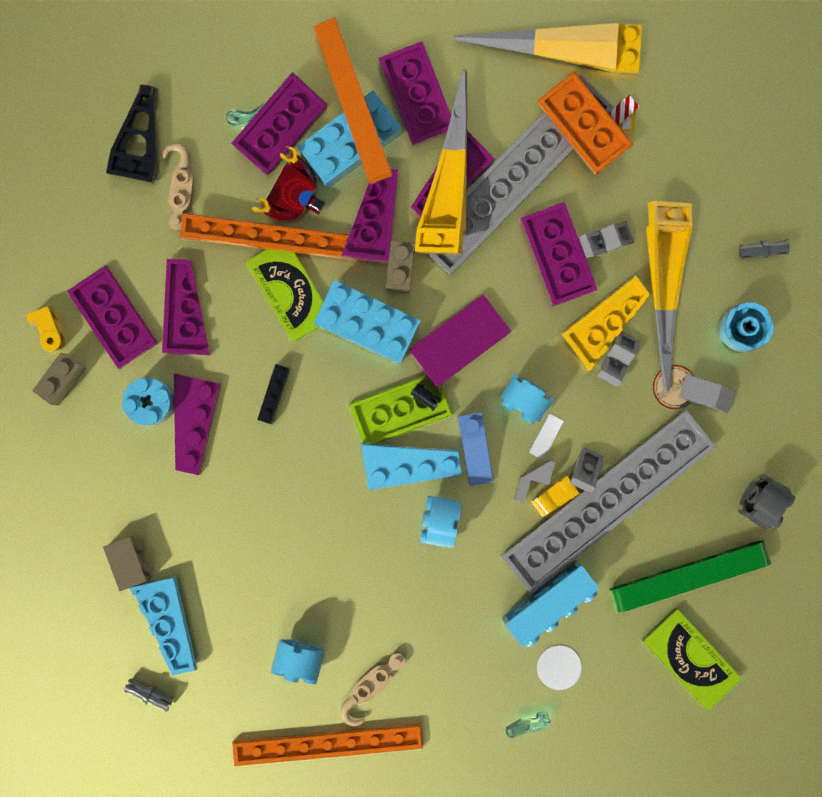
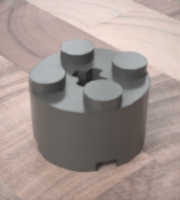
(766, 502)

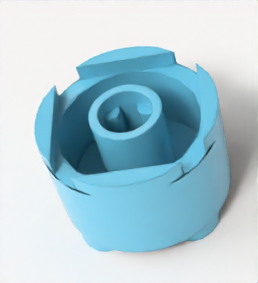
(757, 321)
(526, 398)
(135, 405)
(440, 522)
(297, 661)

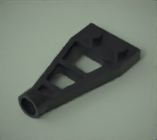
(133, 166)

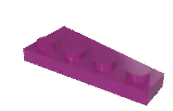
(477, 162)
(182, 312)

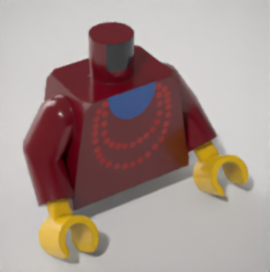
(292, 192)

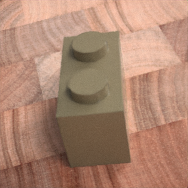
(400, 266)
(59, 379)
(127, 562)

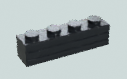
(273, 394)

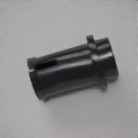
(425, 396)

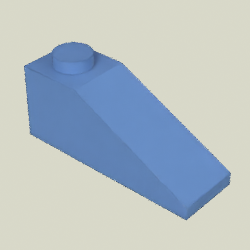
(475, 448)

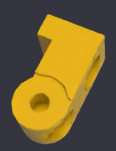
(49, 328)
(555, 496)

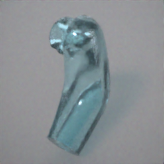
(241, 118)
(528, 725)

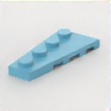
(404, 465)
(167, 621)

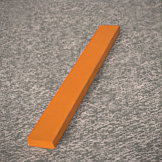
(353, 101)
(263, 236)
(327, 744)

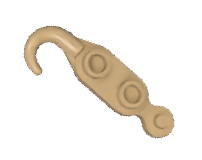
(180, 187)
(370, 685)

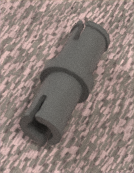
(764, 249)
(148, 695)

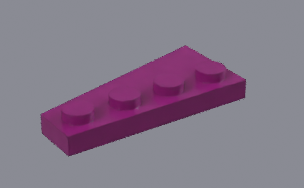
(373, 224)
(193, 418)

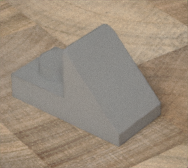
(586, 470)

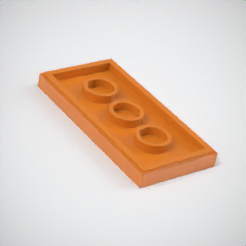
(584, 123)

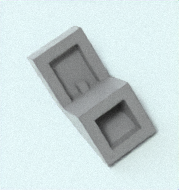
(606, 239)
(618, 359)
(707, 393)
(539, 474)

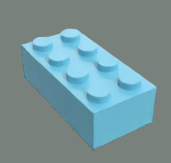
(333, 150)
(366, 322)
(550, 603)

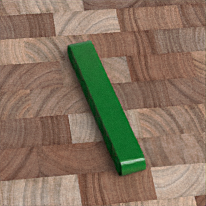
(690, 576)

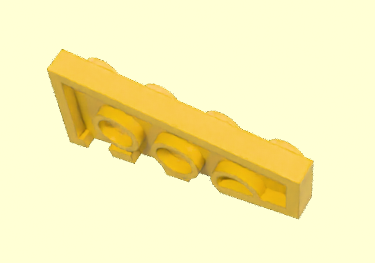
(599, 327)

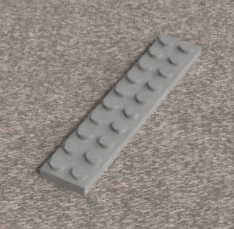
(511, 182)
(613, 500)

